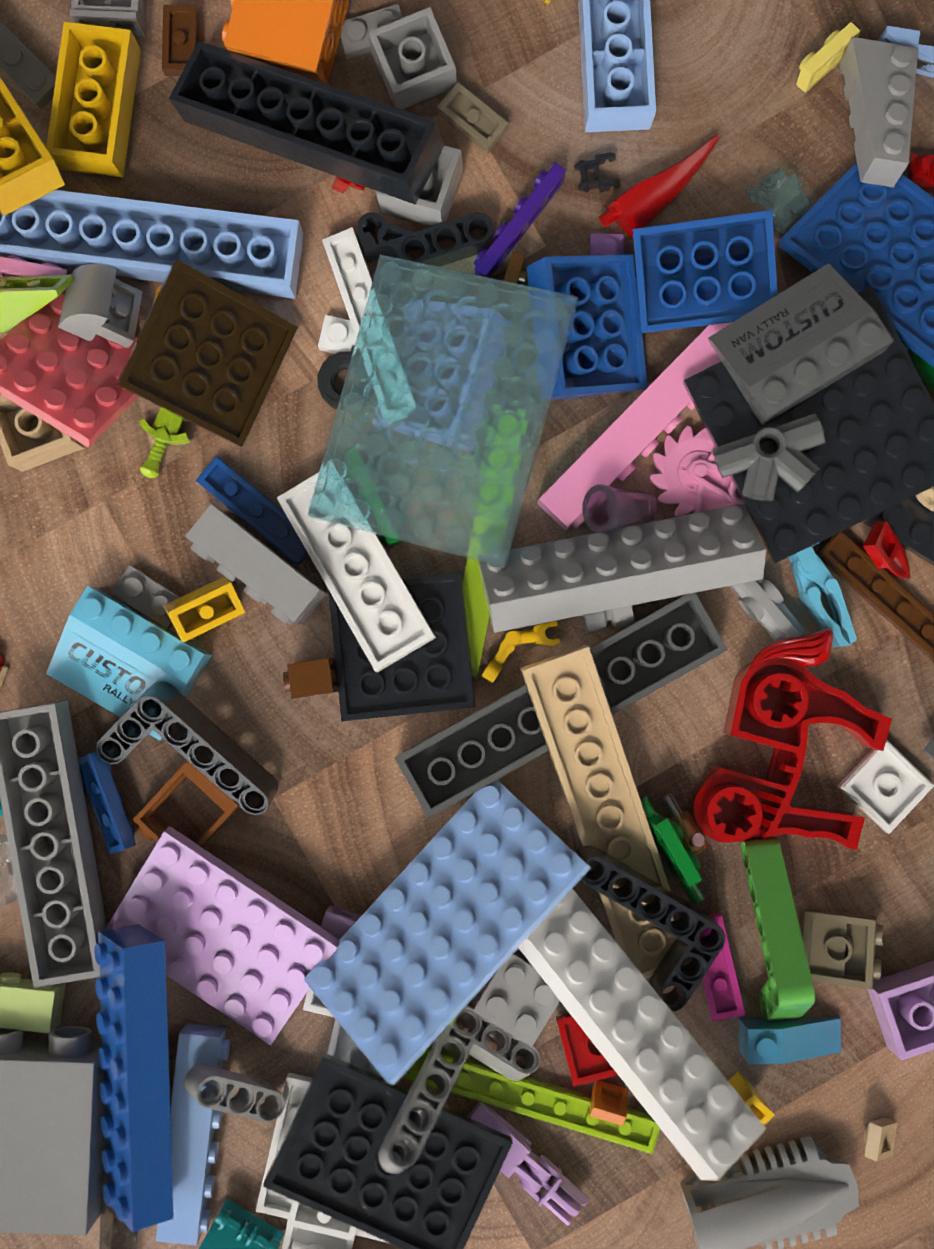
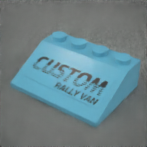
(119, 653)

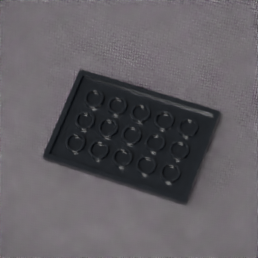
(335, 1167)

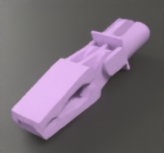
(557, 1191)

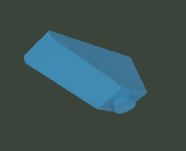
(788, 1039)

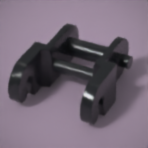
(587, 185)

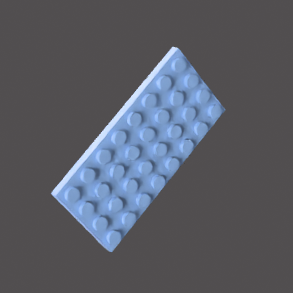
(444, 928)

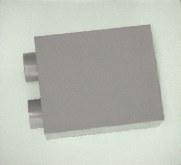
(50, 1132)

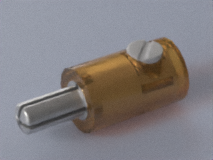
(693, 836)

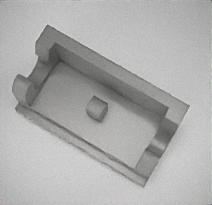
(111, 13)

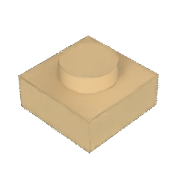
(880, 1139)

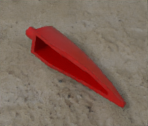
(651, 196)

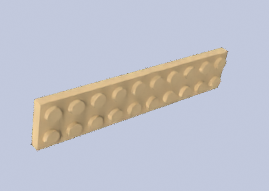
(599, 789)

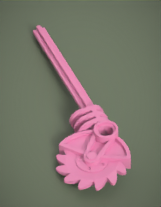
(692, 475)

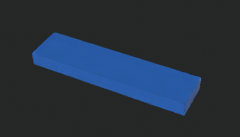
(253, 508)

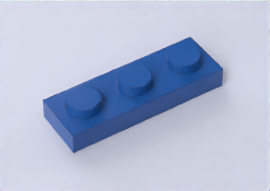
(106, 803)

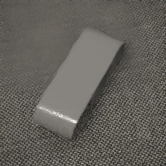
(223, 1084)

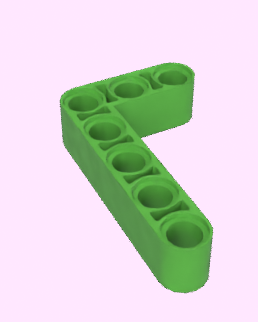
(789, 982)

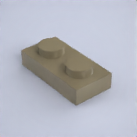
(472, 117)

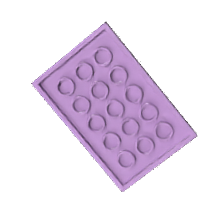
(225, 934)

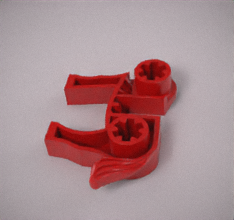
(773, 706)

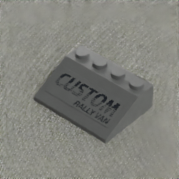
(800, 342)

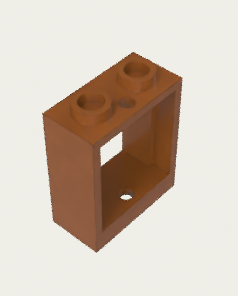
(152, 828)

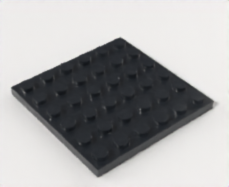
(873, 450)

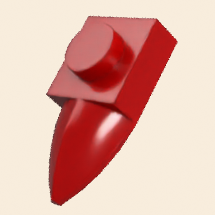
(887, 550)

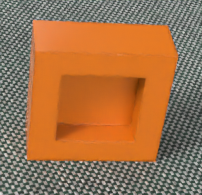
(609, 1102)

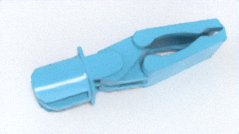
(813, 580)

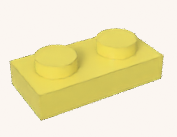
(818, 64)

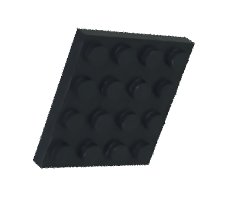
(423, 681)

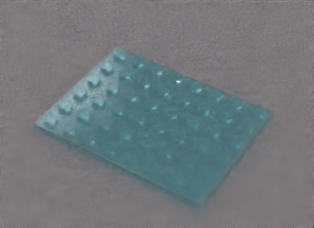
(443, 409)

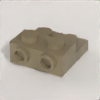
(843, 948)

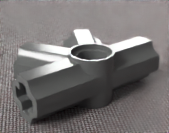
(764, 468)

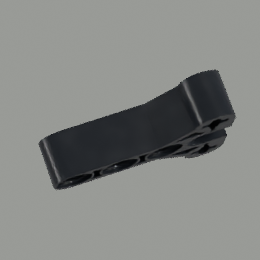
(399, 241)

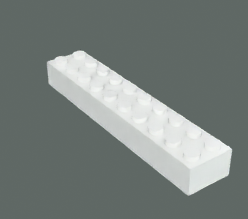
(641, 1039)

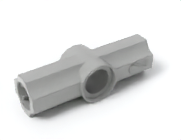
(764, 605)

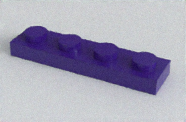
(525, 214)

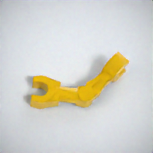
(516, 638)

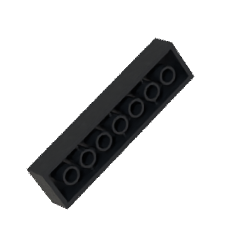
(308, 121)

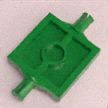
(681, 863)

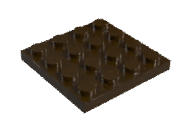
(207, 354)

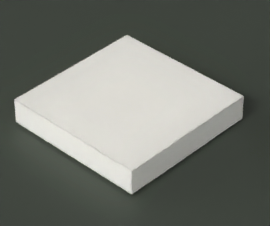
(885, 786)

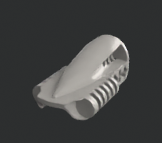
(777, 1197)

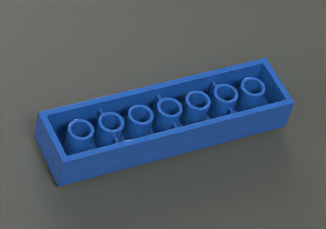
(135, 1076)

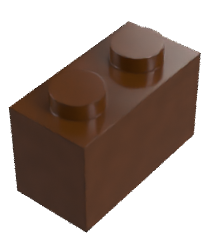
(311, 678)

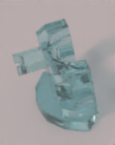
(780, 198)

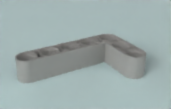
(445, 1075)

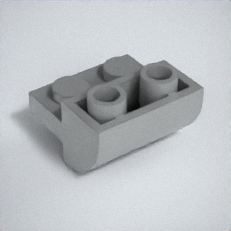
(100, 305)

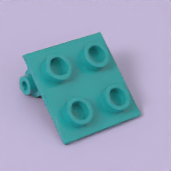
(240, 1230)

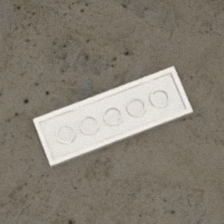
(360, 581)

